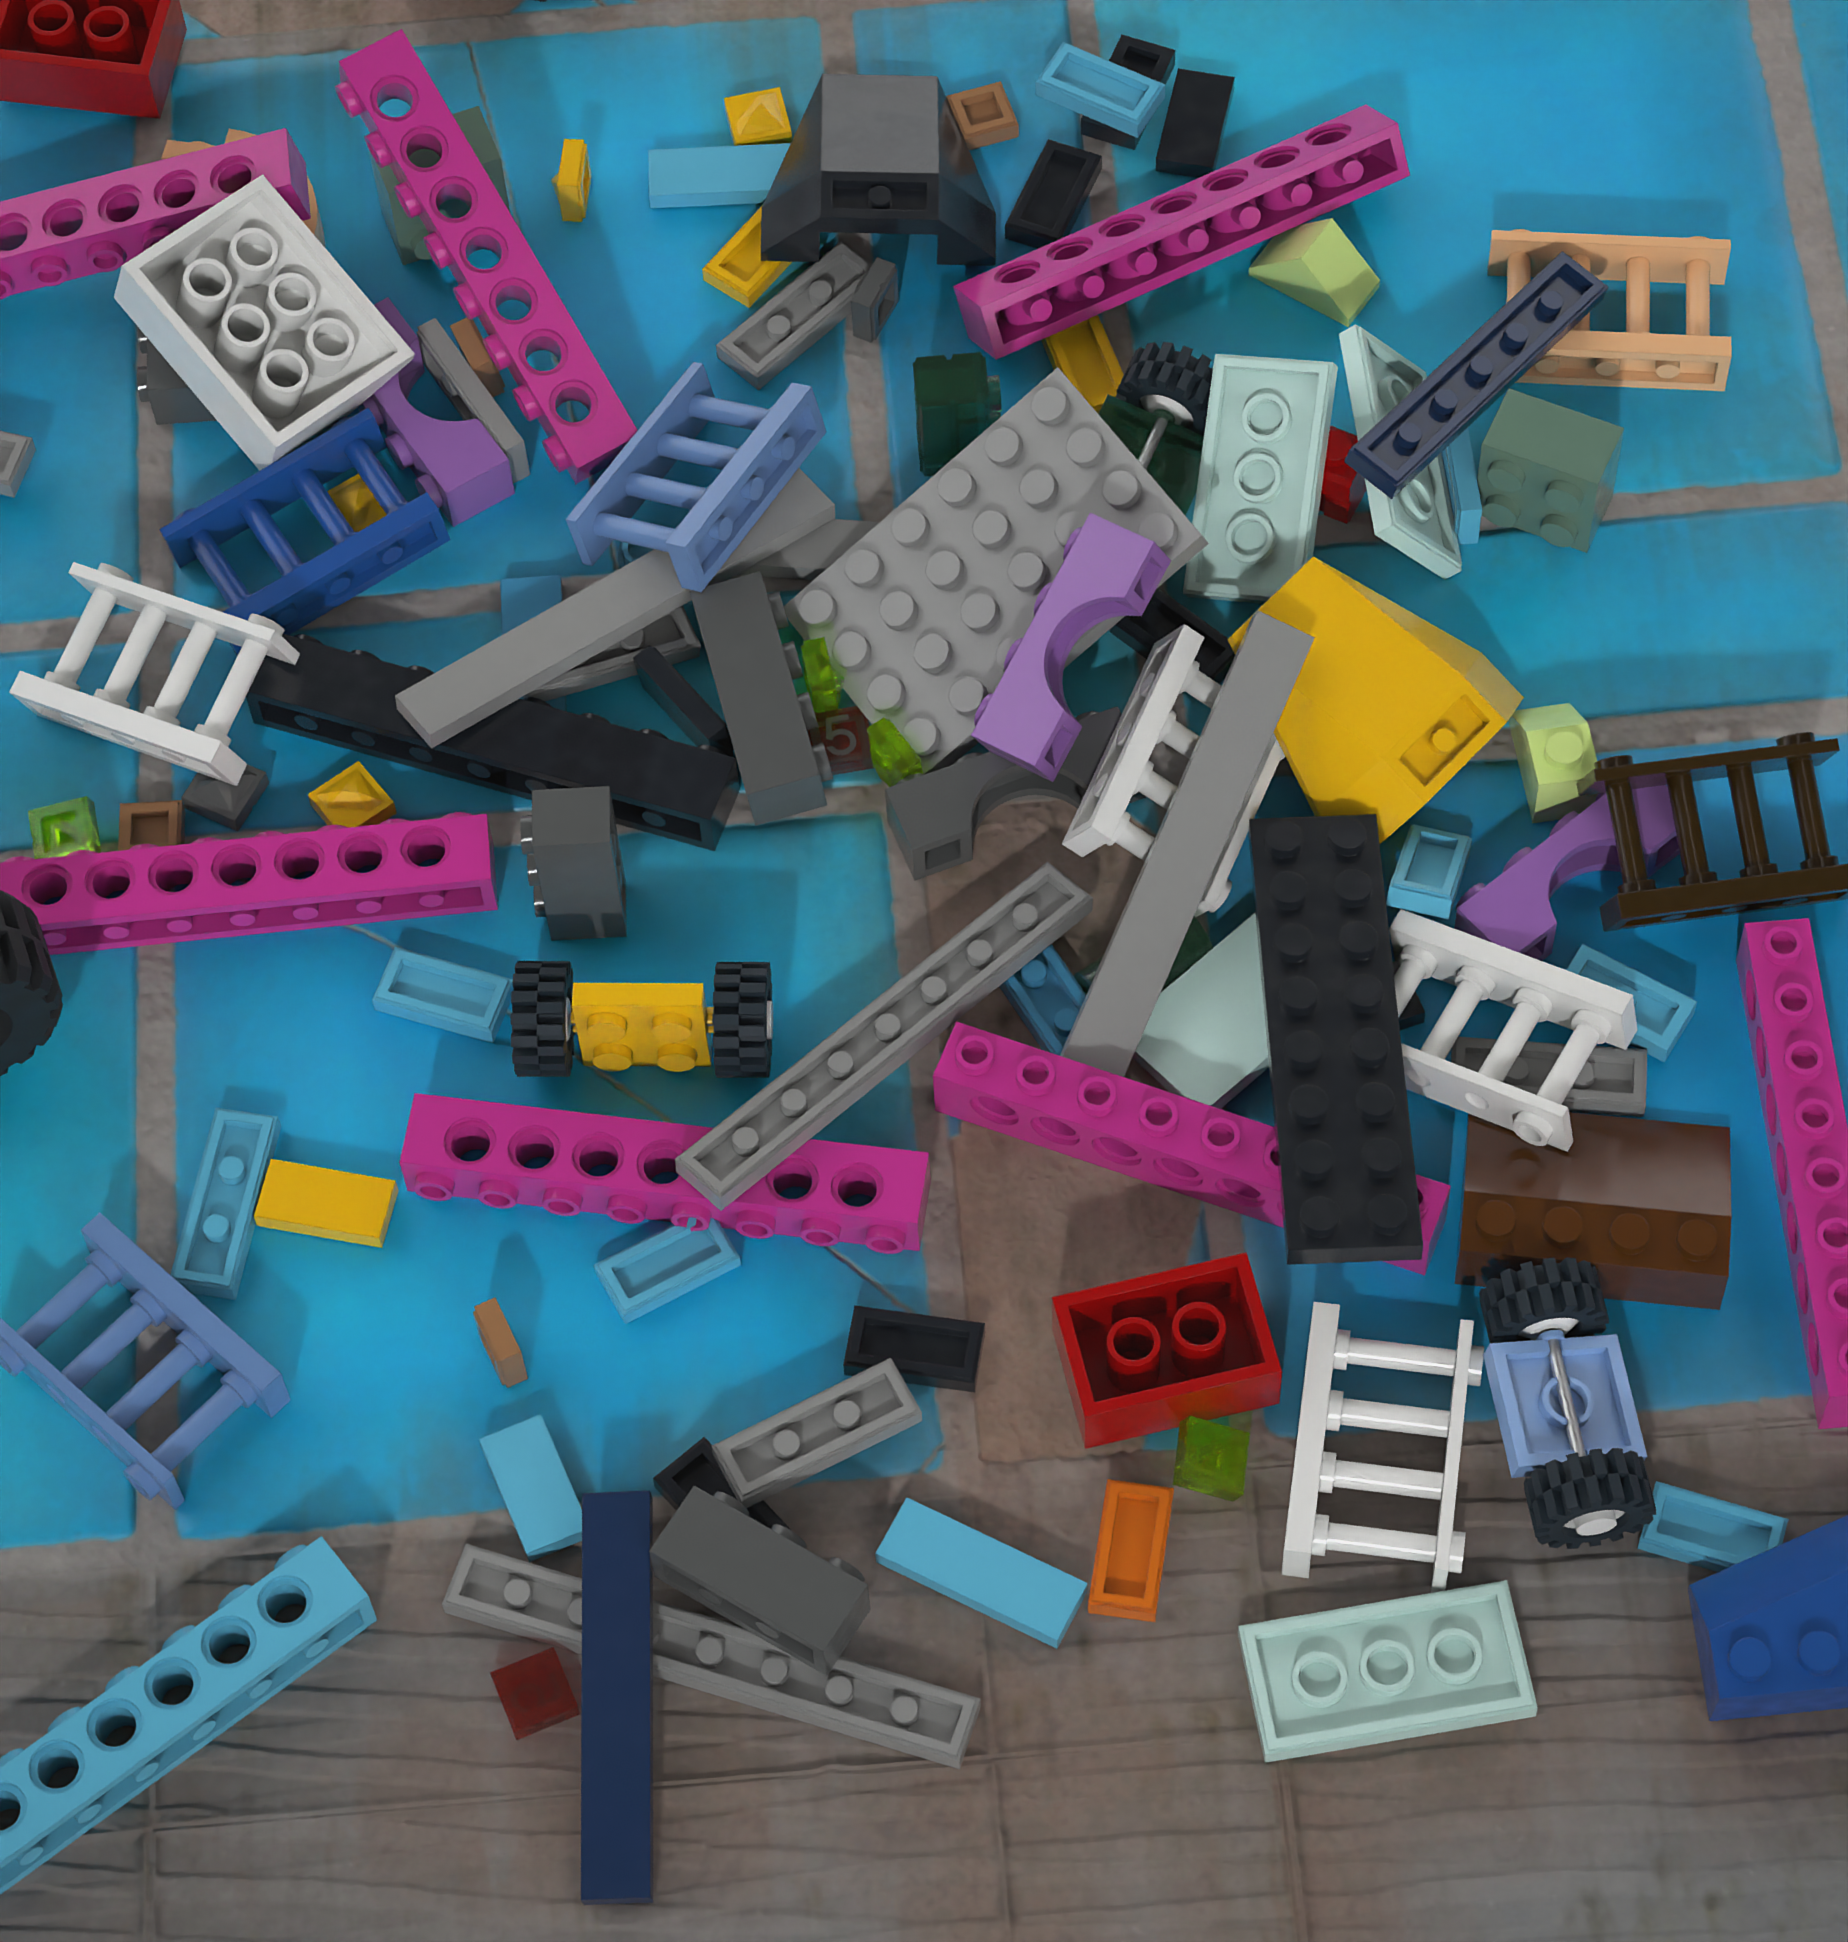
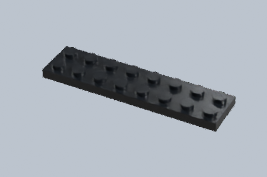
(1333, 1041)

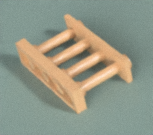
(1632, 356)

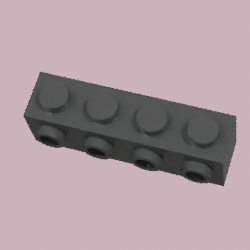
(759, 697)

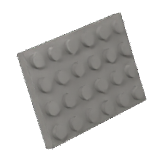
(954, 571)

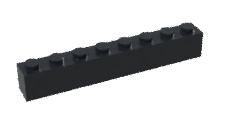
(518, 749)

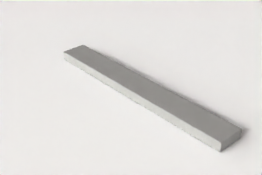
(592, 622)
(1187, 845)
(882, 1036)
(725, 1661)

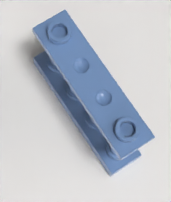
(717, 514)
(155, 1300)

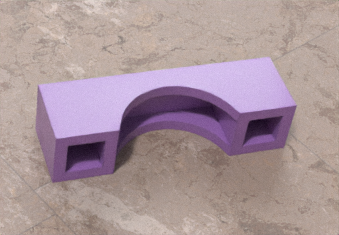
(451, 459)
(1102, 577)
(1516, 904)

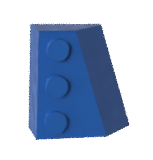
(1776, 1629)

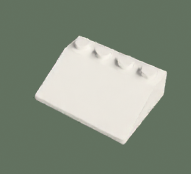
(261, 322)

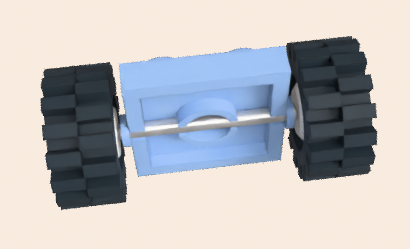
(1565, 1404)

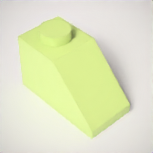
(1553, 756)

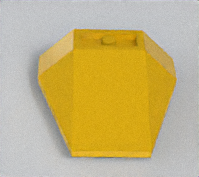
(1380, 700)

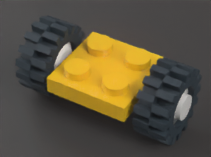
(641, 1022)

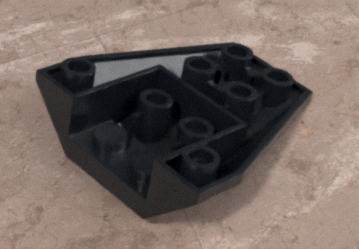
(882, 162)

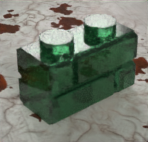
(952, 406)

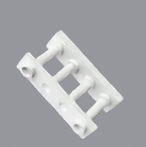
(157, 729)
(1127, 766)
(1537, 994)
(1320, 1471)

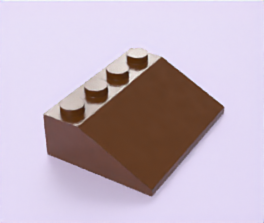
(1627, 1197)

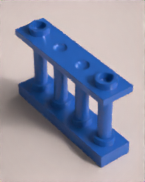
(335, 575)

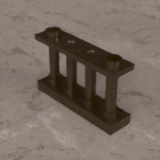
(1699, 890)

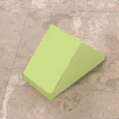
(1318, 269)

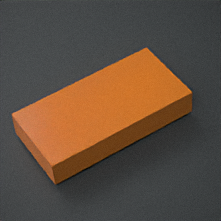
(1131, 1550)

